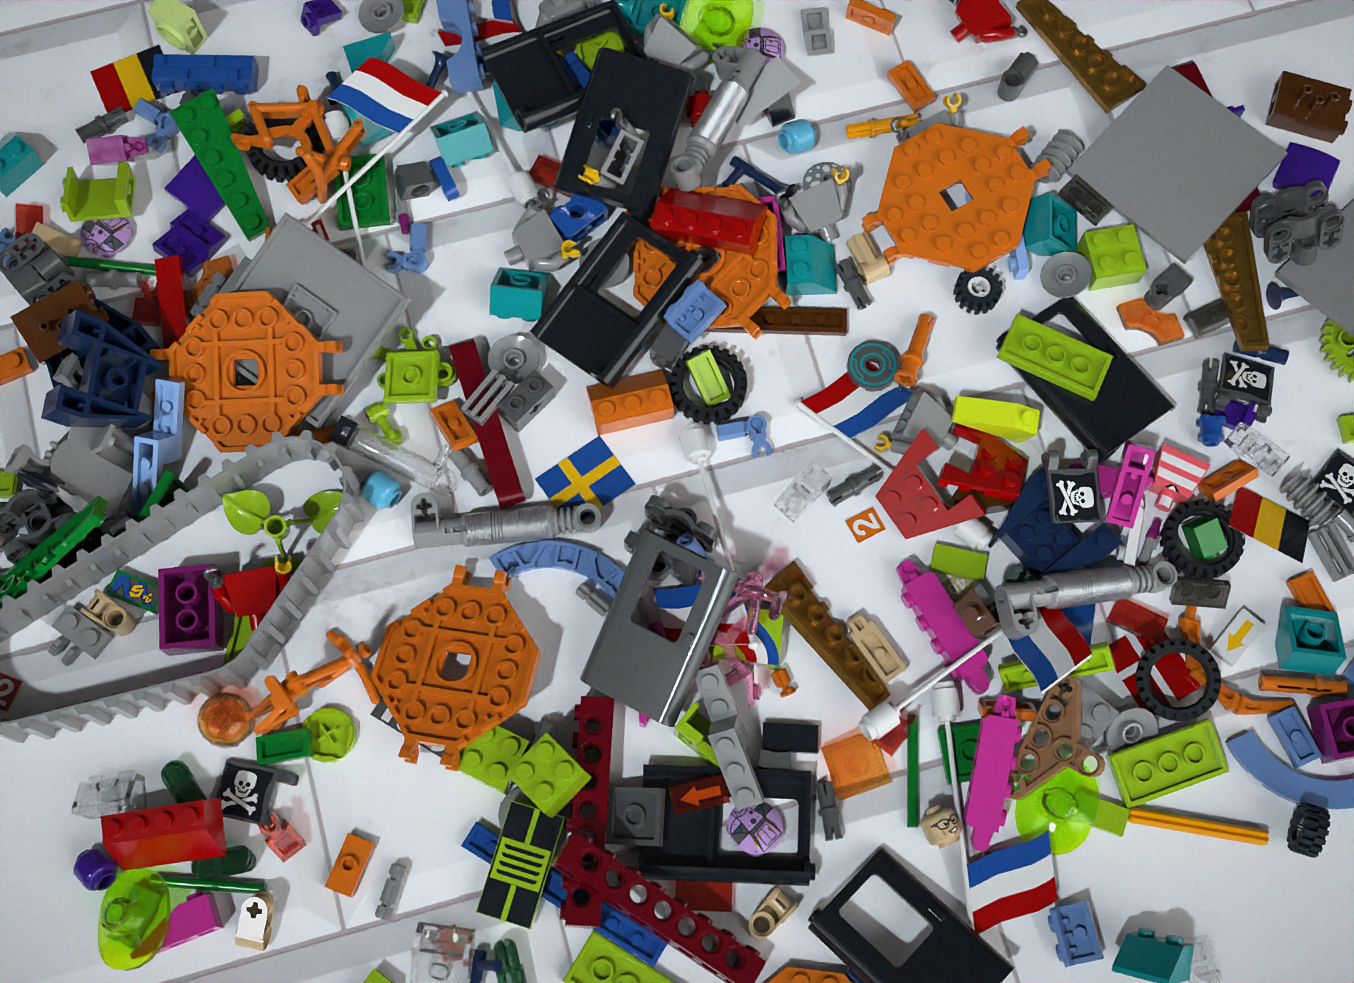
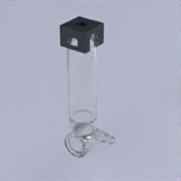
(394, 456)

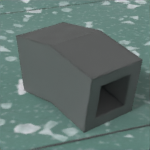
(774, 760)

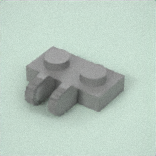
(80, 631)

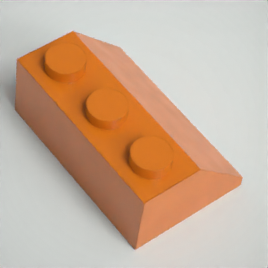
(631, 402)

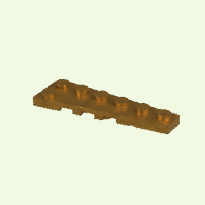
(826, 638)

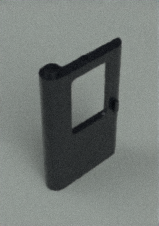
(533, 74)
(652, 101)
(594, 330)
(1124, 401)
(692, 838)
(946, 956)

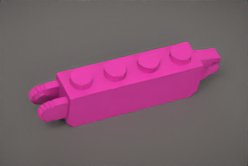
(943, 625)
(991, 771)

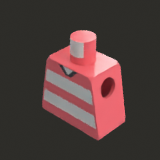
(1175, 476)

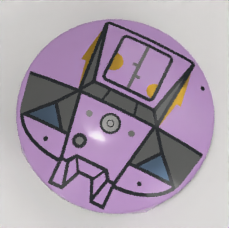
(765, 42)
(106, 236)
(755, 828)

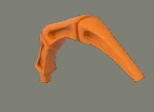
(1228, 698)

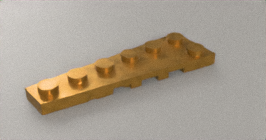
(1090, 65)
(1236, 275)

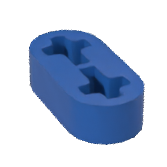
(444, 178)

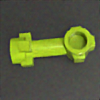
(377, 413)

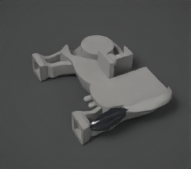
(75, 467)

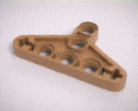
(1060, 731)

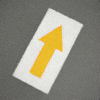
(1237, 637)

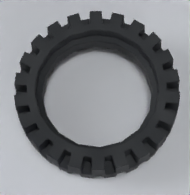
(709, 414)
(1181, 561)
(1187, 647)

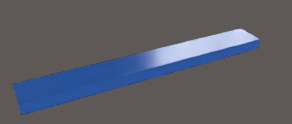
(613, 923)

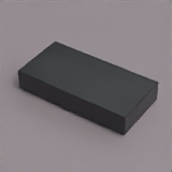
(790, 738)

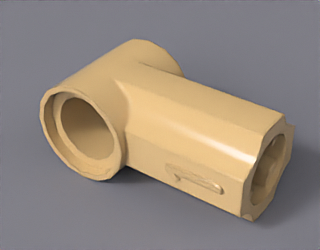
(870, 265)

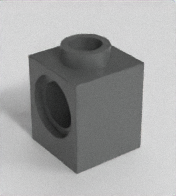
(413, 180)

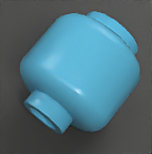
(797, 136)
(381, 489)

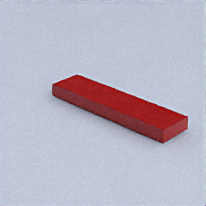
(172, 298)

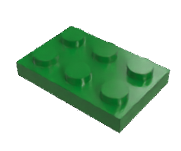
(368, 193)

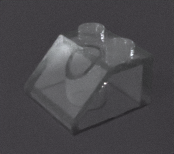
(110, 795)
(441, 954)

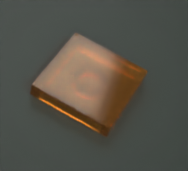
(856, 766)

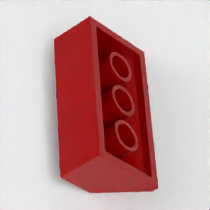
(709, 220)
(165, 834)

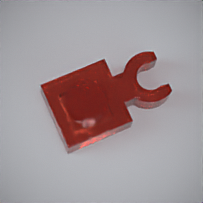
(147, 309)
(895, 738)
(282, 839)

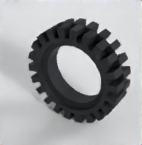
(280, 169)

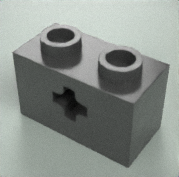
(526, 400)

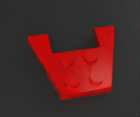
(994, 467)
(914, 501)

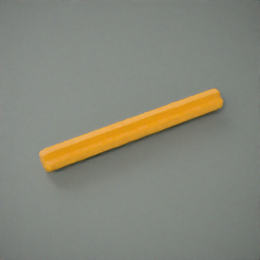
(1198, 826)

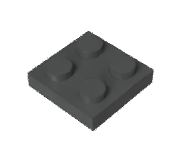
(635, 816)

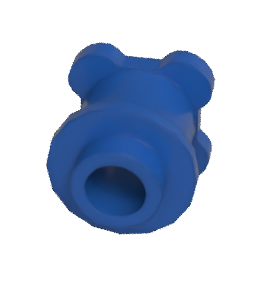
(1210, 430)

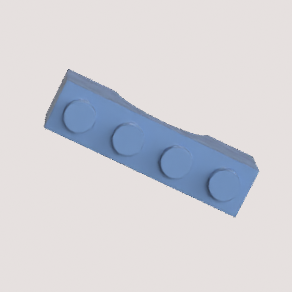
(464, 67)

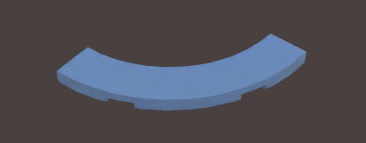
(560, 556)
(1286, 782)

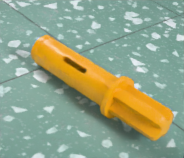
(880, 126)

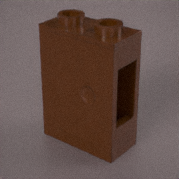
(1309, 107)
(42, 320)

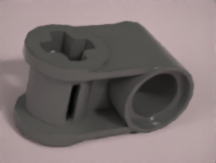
(1167, 287)

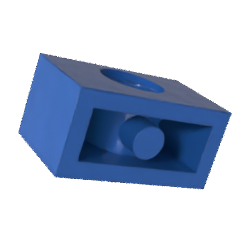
(575, 229)

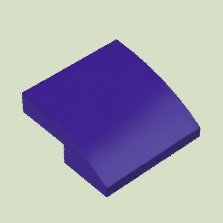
(1305, 165)
(196, 190)
(192, 240)

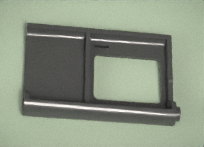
(642, 665)

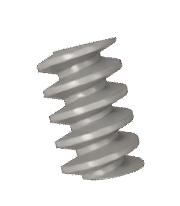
(1059, 153)
(1309, 499)

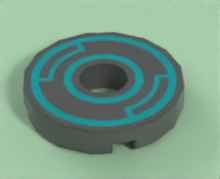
(872, 352)

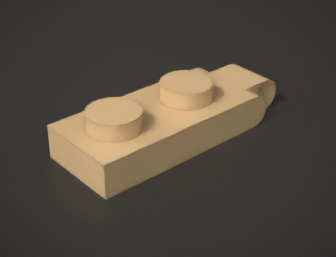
(875, 648)

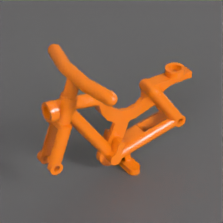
(307, 112)
(286, 693)

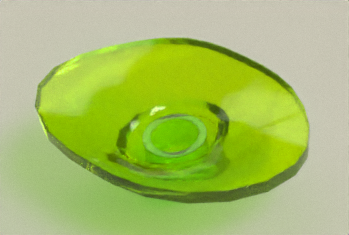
(717, 22)
(1061, 806)
(133, 919)

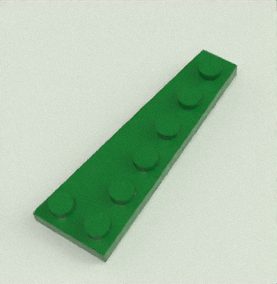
(209, 137)
(52, 549)

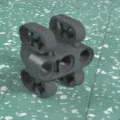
(1296, 223)
(39, 273)
(661, 513)
(16, 514)

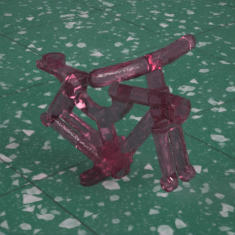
(746, 590)

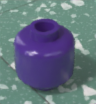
(95, 869)

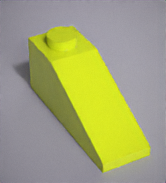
(997, 418)

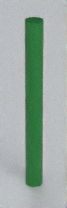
(108, 265)
(912, 774)
(214, 884)

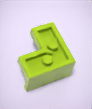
(694, 731)

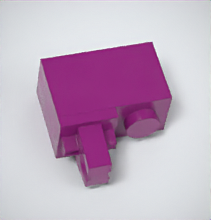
(115, 149)

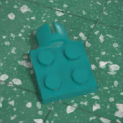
(640, 12)

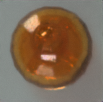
(223, 720)

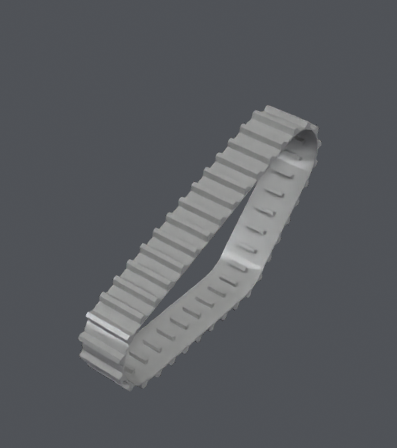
(153, 530)

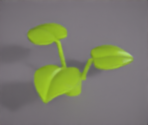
(249, 508)

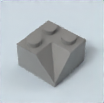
(1095, 715)

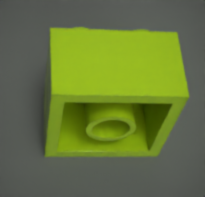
(1112, 256)
(492, 757)
(548, 775)

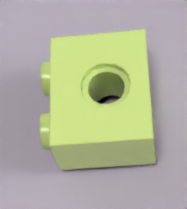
(178, 25)

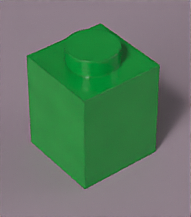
(1204, 537)

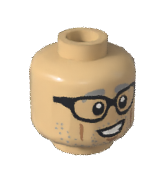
(941, 826)

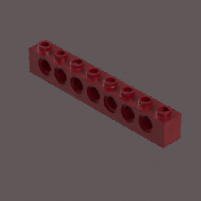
(599, 710)
(569, 862)

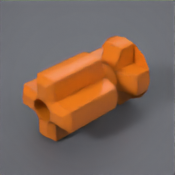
(782, 681)

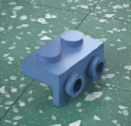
(694, 311)
(1075, 934)

